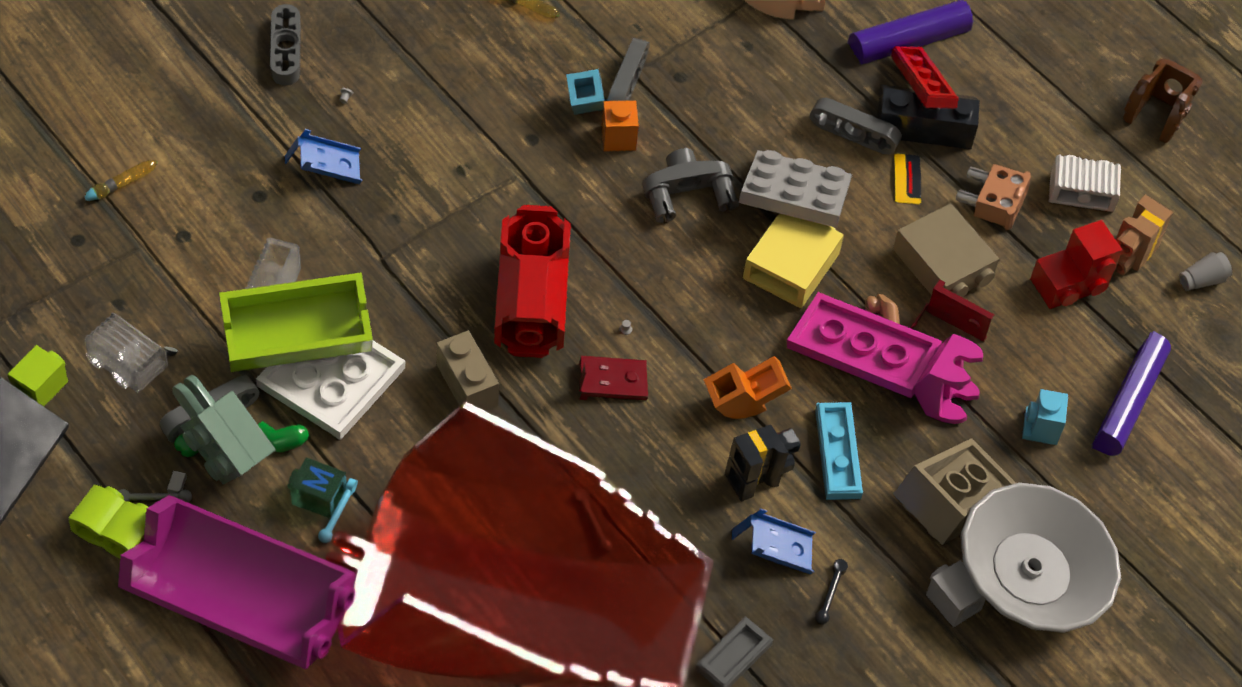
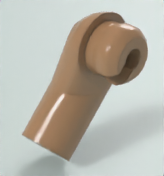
(883, 307)

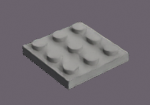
(796, 188)

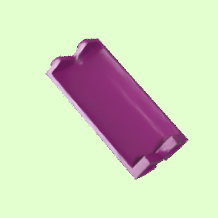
(238, 581)

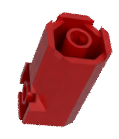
(532, 282)

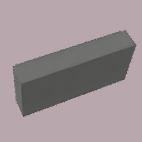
(734, 654)

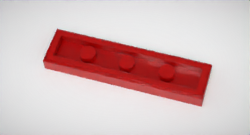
(924, 77)

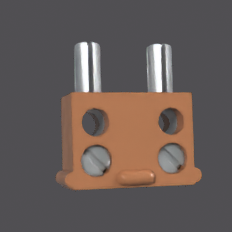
(1000, 195)

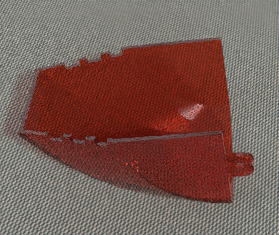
(519, 568)

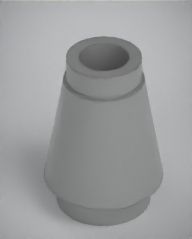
(1206, 272)

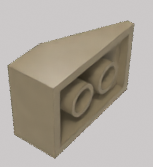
(948, 486)

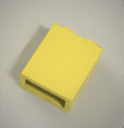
(793, 258)

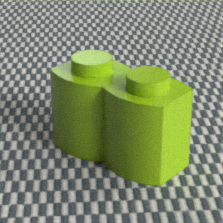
(109, 520)

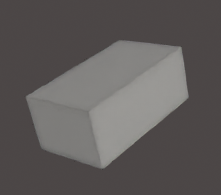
(177, 482)

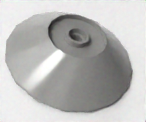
(1054, 535)

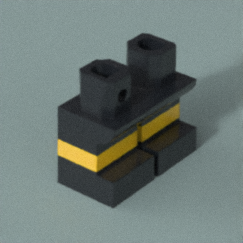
(760, 458)

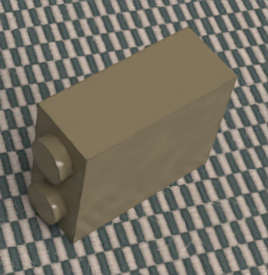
(946, 250)

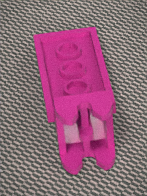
(889, 355)

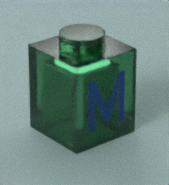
(317, 487)

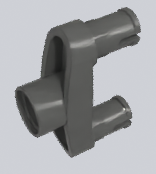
(684, 175)

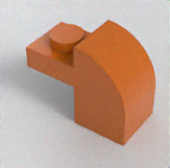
(745, 393)

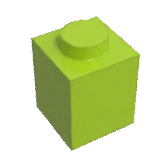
(39, 375)

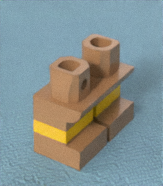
(1141, 234)

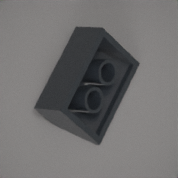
(929, 125)

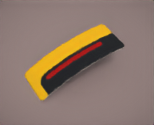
(907, 178)

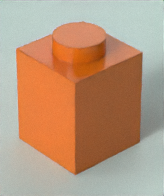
(620, 125)

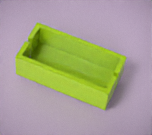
(296, 322)

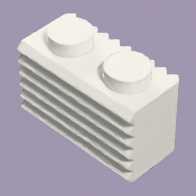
(1085, 183)

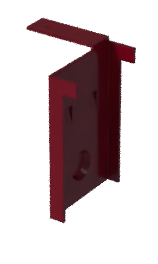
(957, 312)
(613, 378)

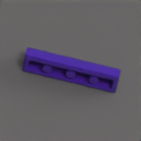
(911, 31)
(1132, 395)

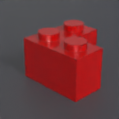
(1080, 268)

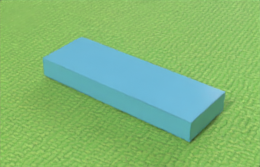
(838, 451)

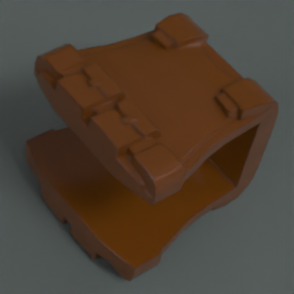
(1157, 86)

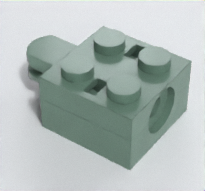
(221, 431)

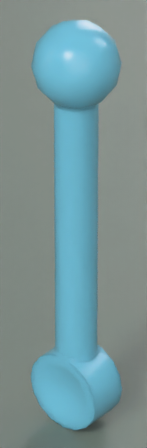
(325, 535)

